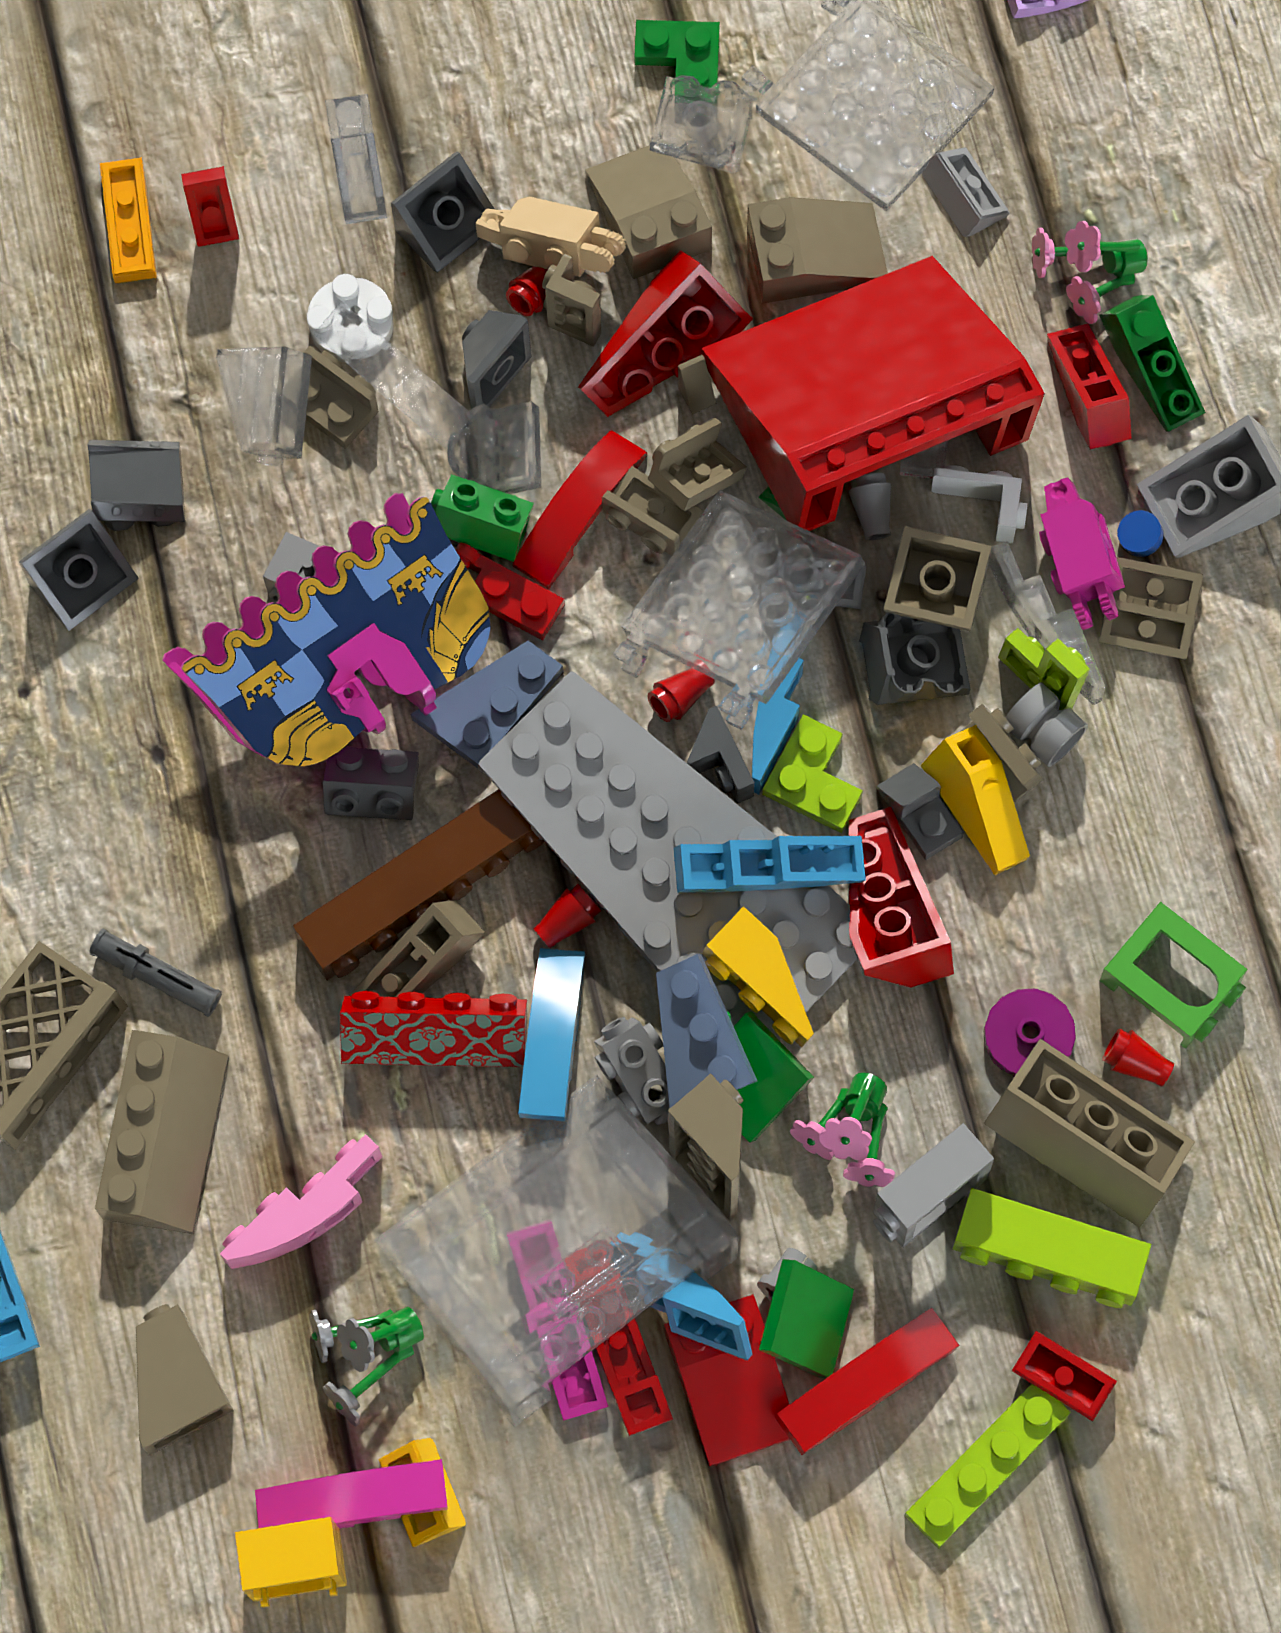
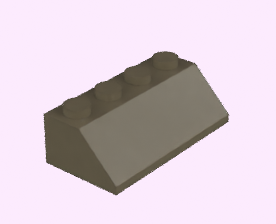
(161, 1133)
(1090, 1133)
(707, 1140)

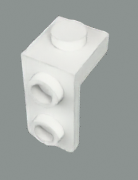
(990, 486)

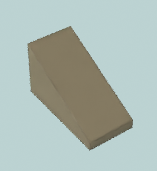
(696, 384)

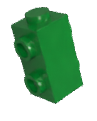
(482, 516)

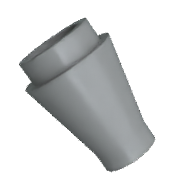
(872, 504)

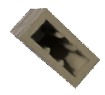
(173, 1380)

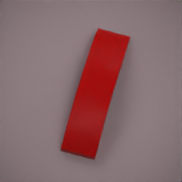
(575, 508)
(633, 1380)

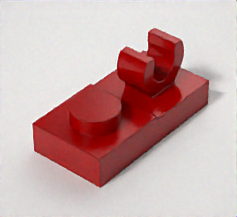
(210, 206)

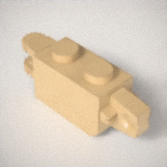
(543, 231)

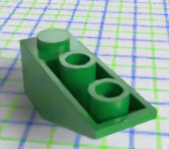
(1152, 360)

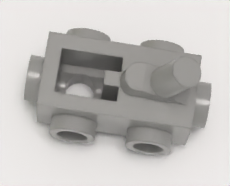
(632, 1057)

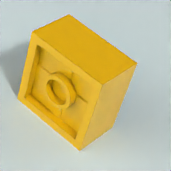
(291, 1559)

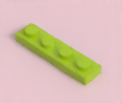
(986, 1464)

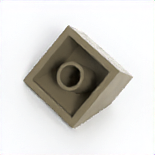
(938, 578)

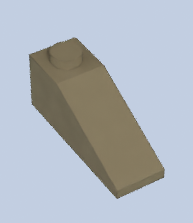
(424, 951)

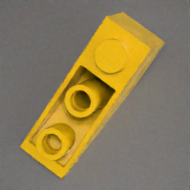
(979, 797)
(756, 964)

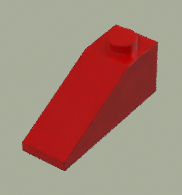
(1091, 387)

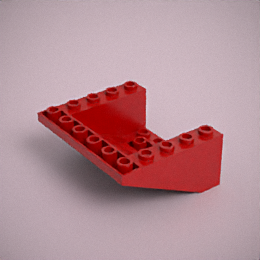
(870, 385)

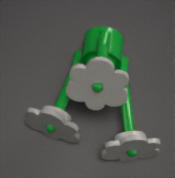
(392, 1330)

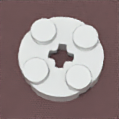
(361, 296)

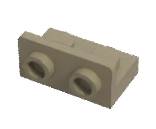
(571, 304)
(336, 400)

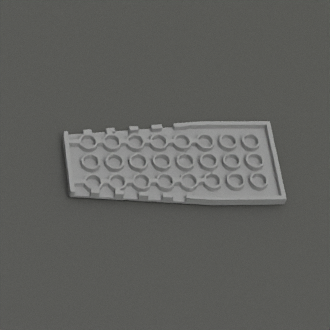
(617, 808)

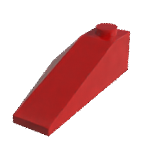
(666, 327)
(891, 912)

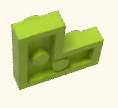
(1057, 666)
(801, 777)

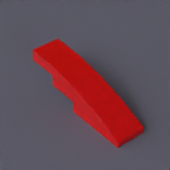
(866, 1381)

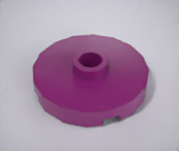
(1024, 1008)

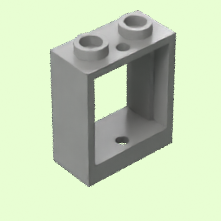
(931, 1186)

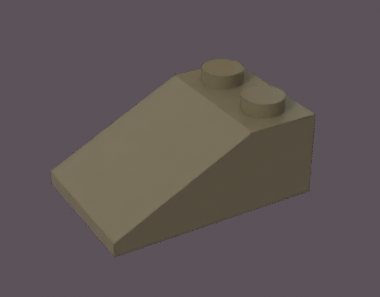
(652, 208)
(813, 246)

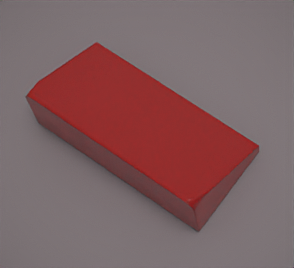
(1064, 1376)

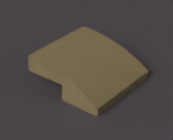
(1153, 609)

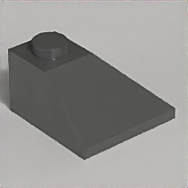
(494, 354)

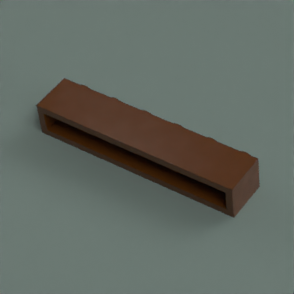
(404, 888)

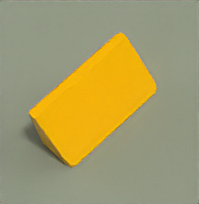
(427, 1525)

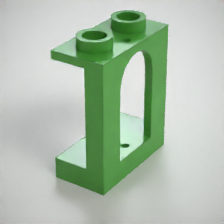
(1185, 1019)

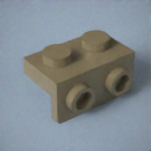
(694, 466)
(648, 513)
(1018, 762)

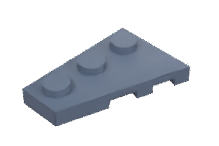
(490, 702)
(697, 1031)

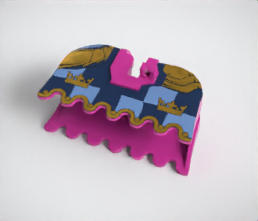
(388, 607)

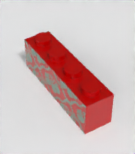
(433, 1030)

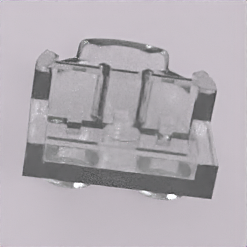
(499, 448)

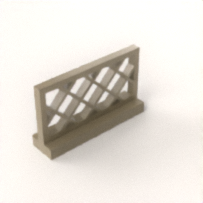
(63, 1054)

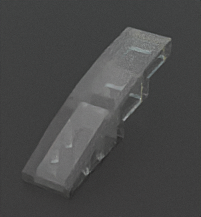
(393, 374)
(1038, 617)

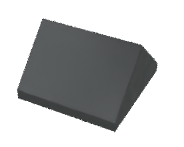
(441, 212)
(78, 570)

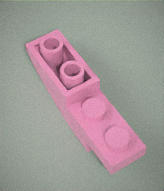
(290, 1223)

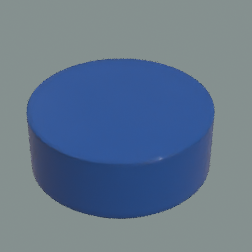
(1140, 533)

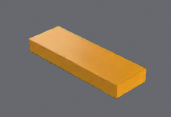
(128, 220)

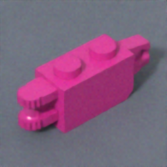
(1080, 550)

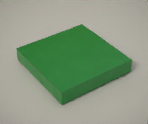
(777, 1073)
(806, 1319)

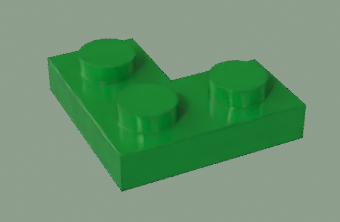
(683, 44)

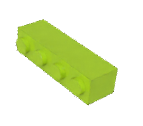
(1052, 1248)

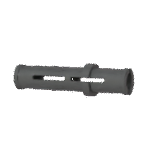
(139, 964)

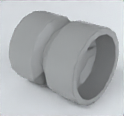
(1050, 729)

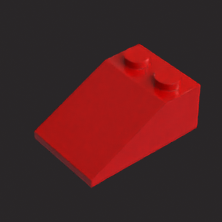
(731, 1396)

